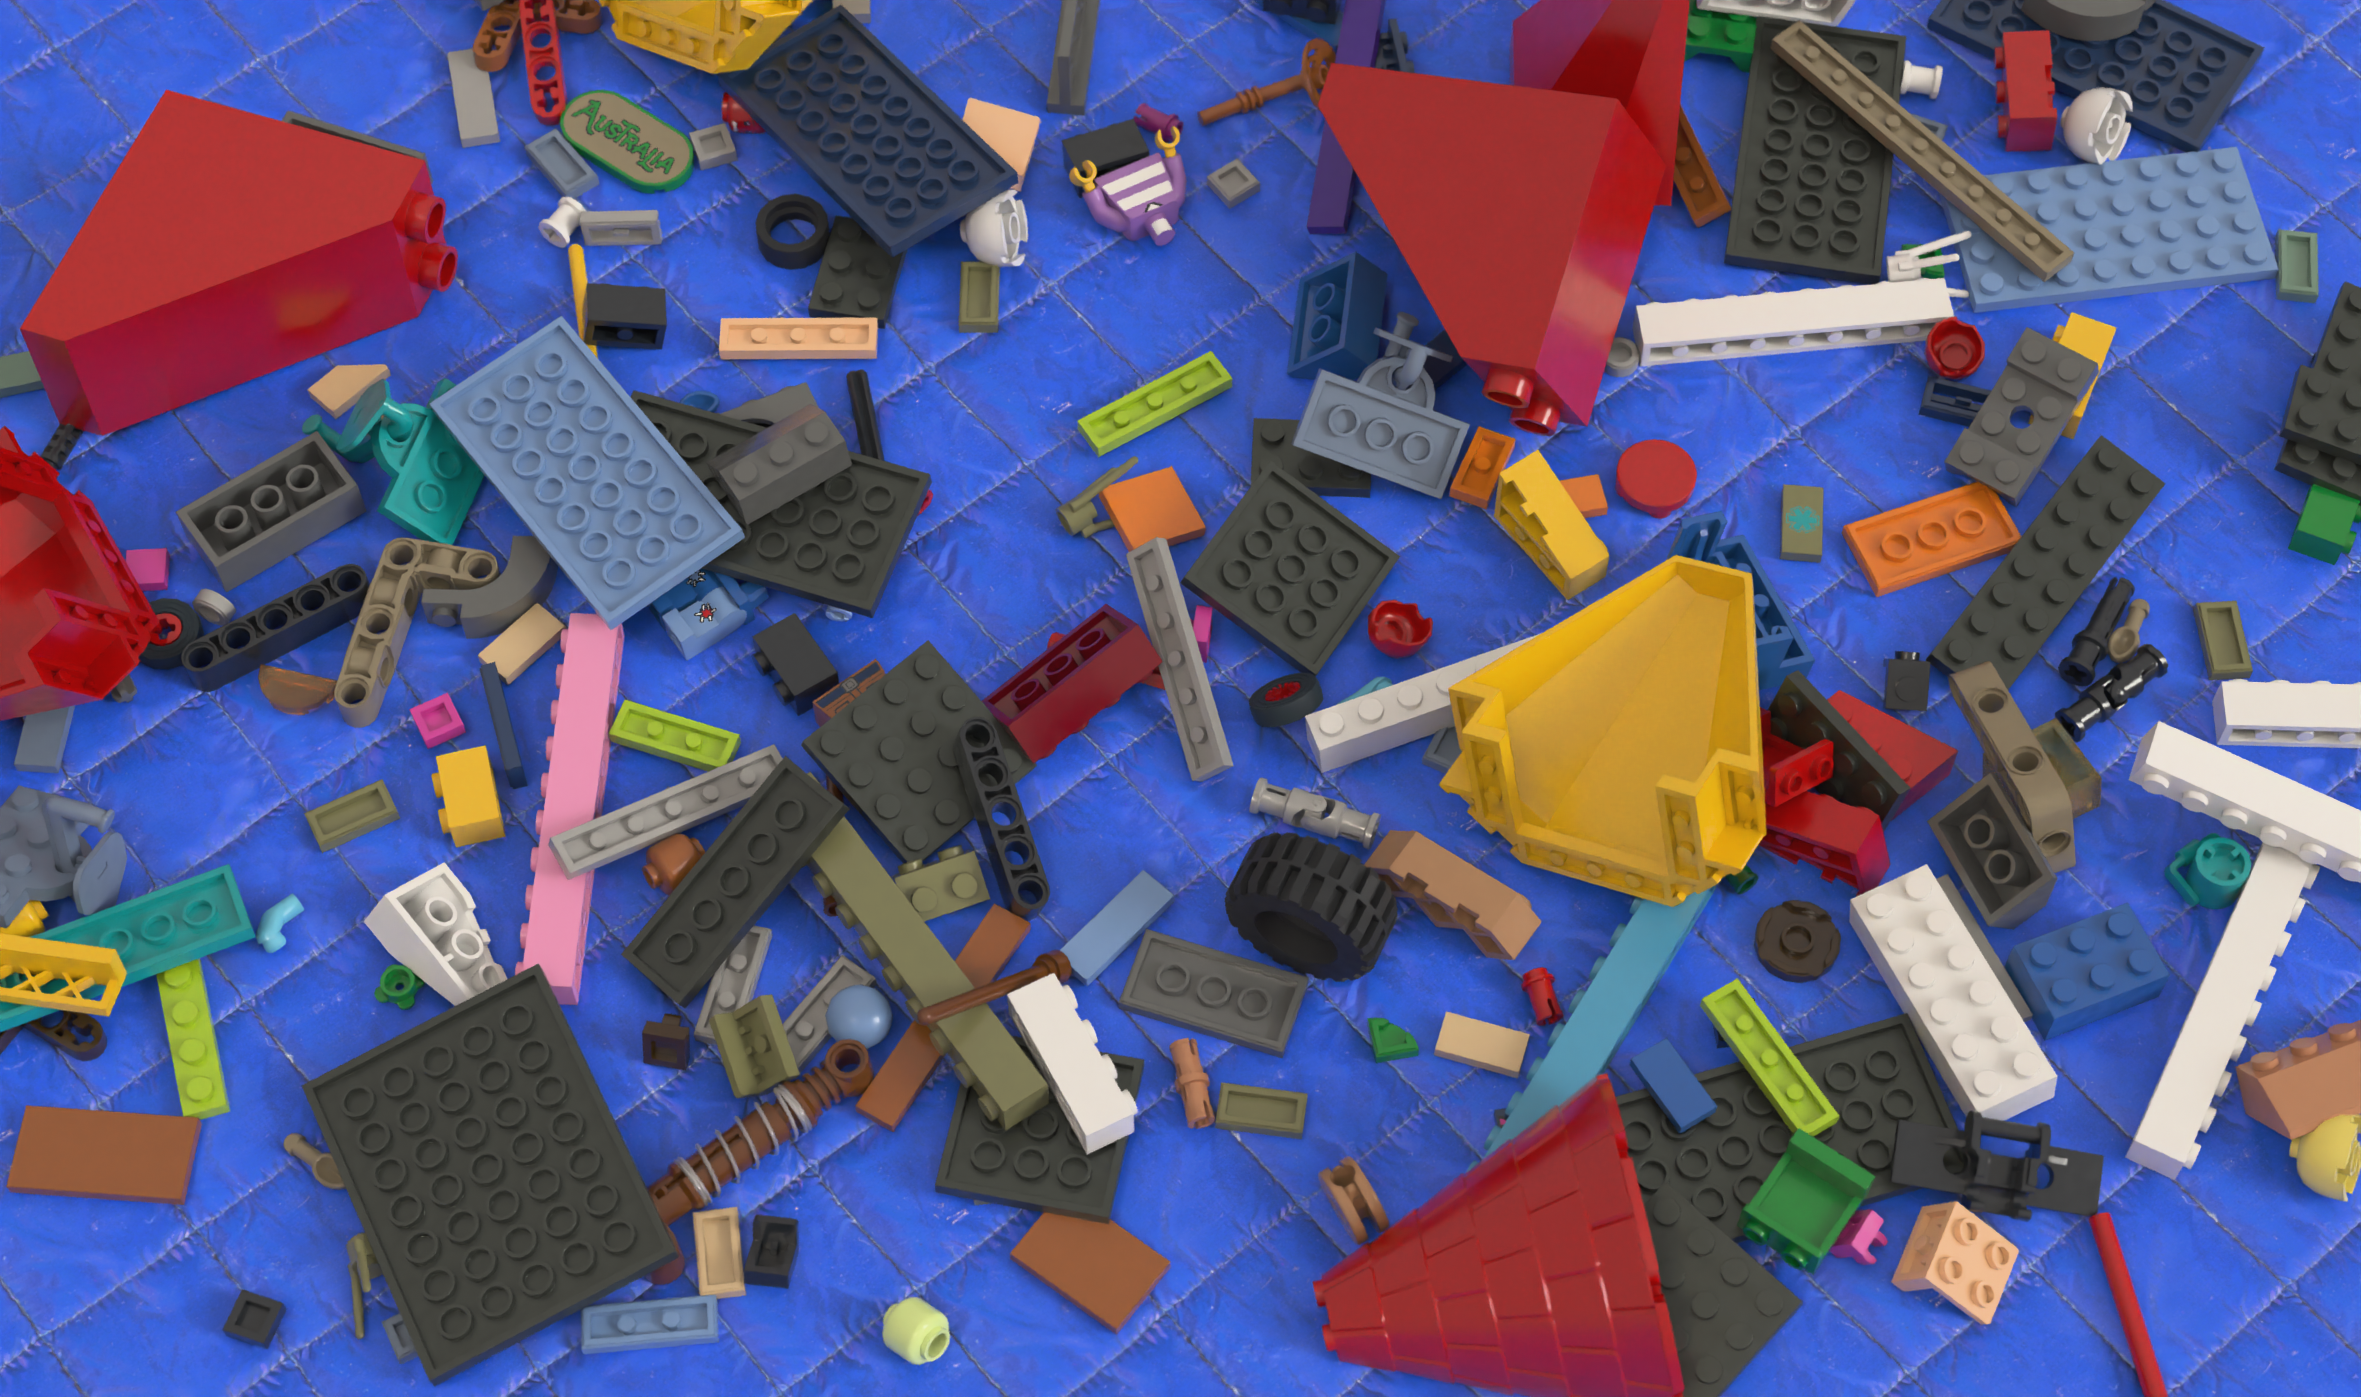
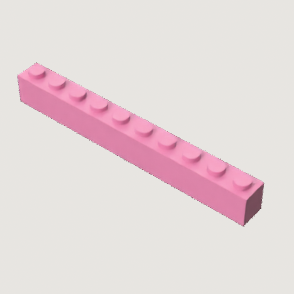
(572, 797)

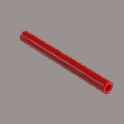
(2127, 1306)

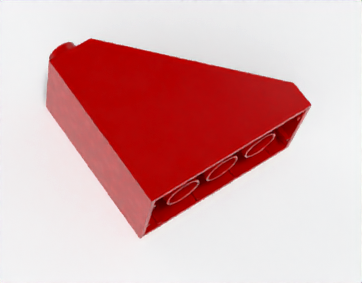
(1511, 217)
(230, 258)

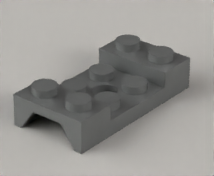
(2038, 379)

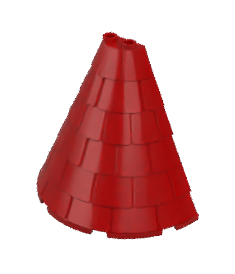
(1519, 1272)

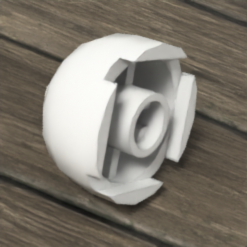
(2097, 125)
(996, 230)

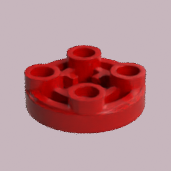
(1655, 477)

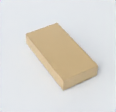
(523, 643)
(1481, 1044)
(719, 1253)

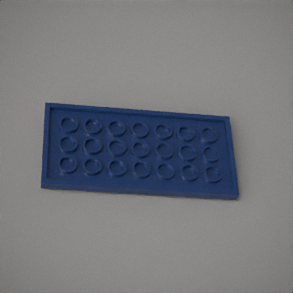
(2172, 66)
(869, 131)

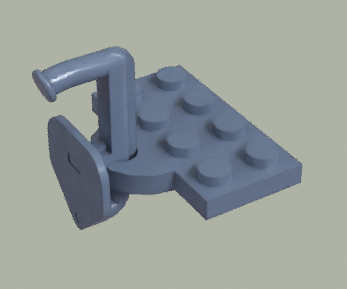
(1385, 417)
(48, 857)

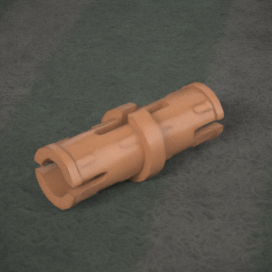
(1192, 1083)

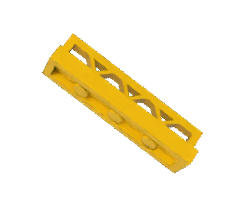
(61, 961)

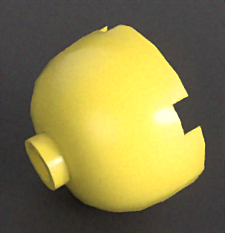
(2330, 1156)

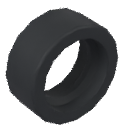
(791, 208)

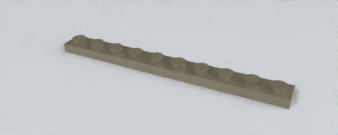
(1922, 151)

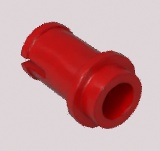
(1542, 995)

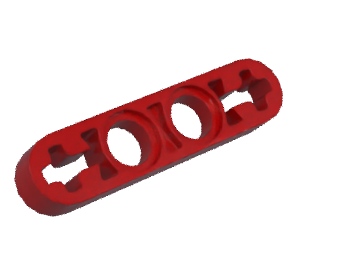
(541, 57)

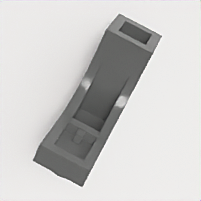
(2087, 18)
(499, 604)

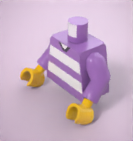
(1139, 196)

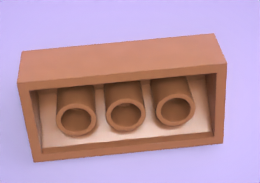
(2305, 1081)

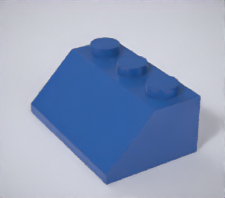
(1337, 319)

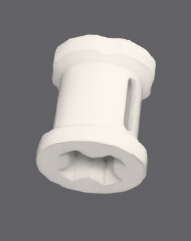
(1921, 79)
(562, 222)

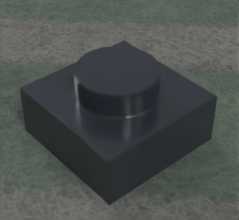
(254, 1319)

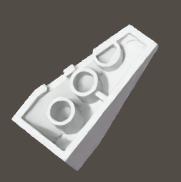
(436, 935)

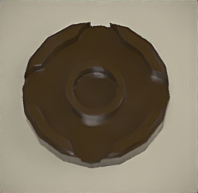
(1797, 941)

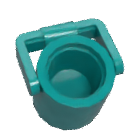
(2215, 873)

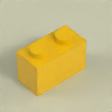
(469, 796)

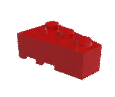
(2025, 91)
(1909, 752)
(1831, 836)

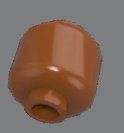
(671, 861)

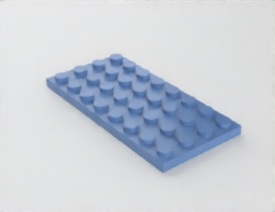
(2130, 229)
(587, 472)

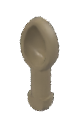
(2126, 639)
(321, 1163)

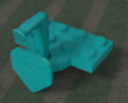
(428, 467)

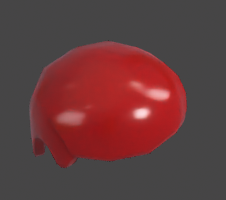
(1954, 349)
(1398, 628)

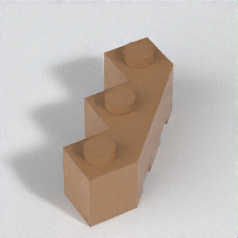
(1455, 893)

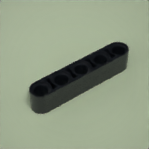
(257, 627)
(1001, 799)

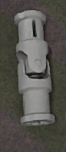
(1308, 811)

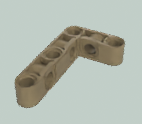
(391, 607)
(2017, 761)

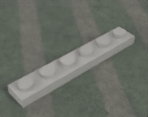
(1182, 662)
(662, 814)

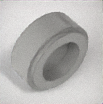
(1622, 358)
(213, 607)

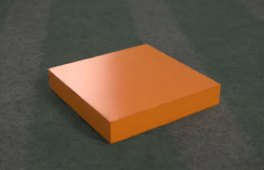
(1152, 508)

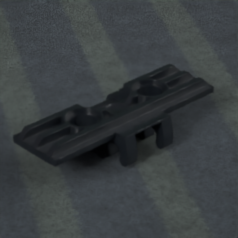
(1996, 1181)

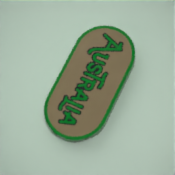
(627, 141)

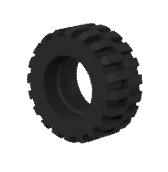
(1311, 906)

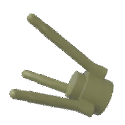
(1079, 512)
(361, 1268)

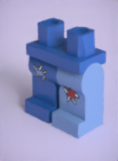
(706, 609)

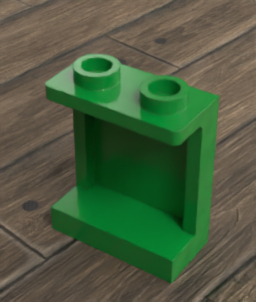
(1805, 1202)

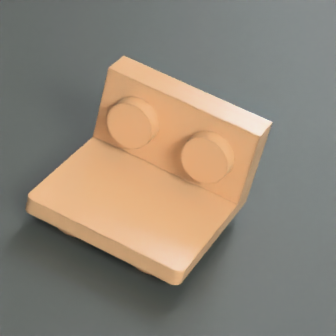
(1006, 132)
(1957, 1259)

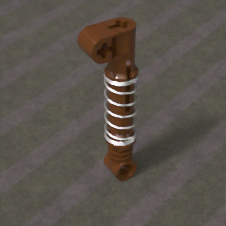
(797, 1106)

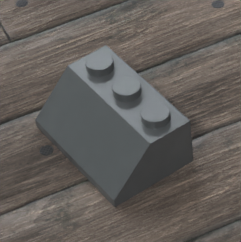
(781, 462)
(1994, 854)

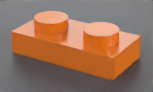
(1481, 467)

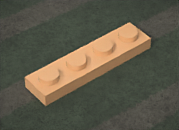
(798, 338)

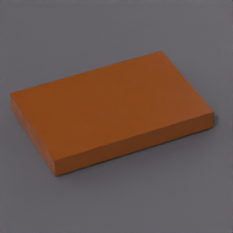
(1091, 1265)

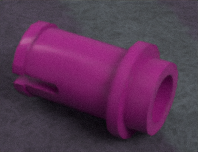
(1155, 120)

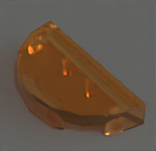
(294, 691)

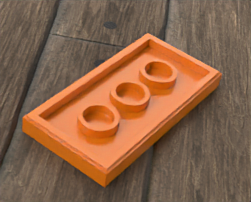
(1931, 537)

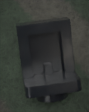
(1906, 682)
(772, 1251)

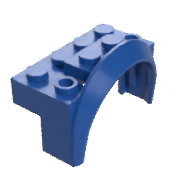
(1777, 638)

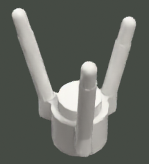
(1906, 266)

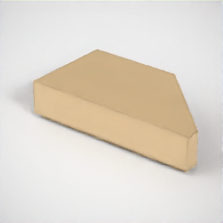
(345, 386)

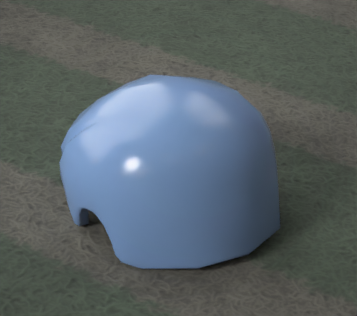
(859, 1015)

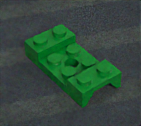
(1720, 35)

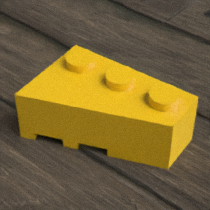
(1549, 526)

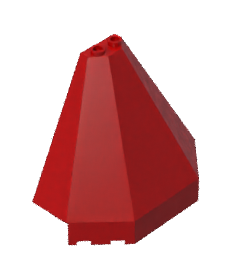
(1612, 52)
(66, 593)

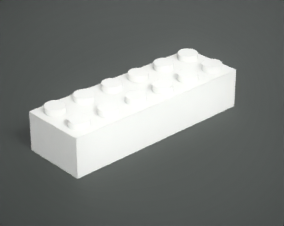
(1952, 997)

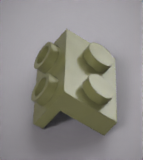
(943, 884)
(754, 1047)

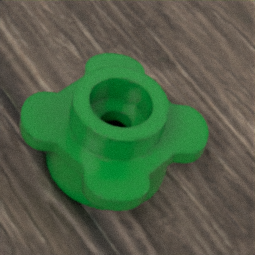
(394, 976)

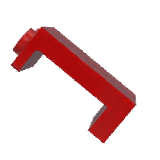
(1789, 768)

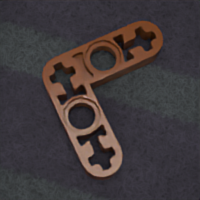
(581, 18)

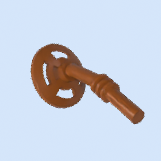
(1309, 79)

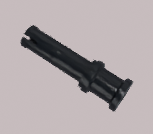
(2091, 644)

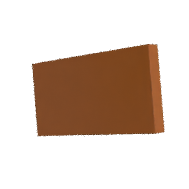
(104, 1155)

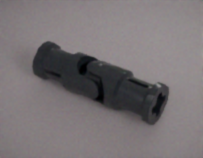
(2111, 691)

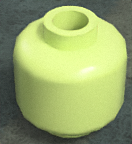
(916, 1331)

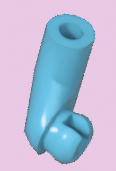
(273, 920)

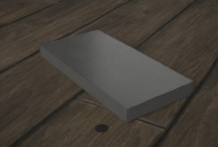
(1214, 993)

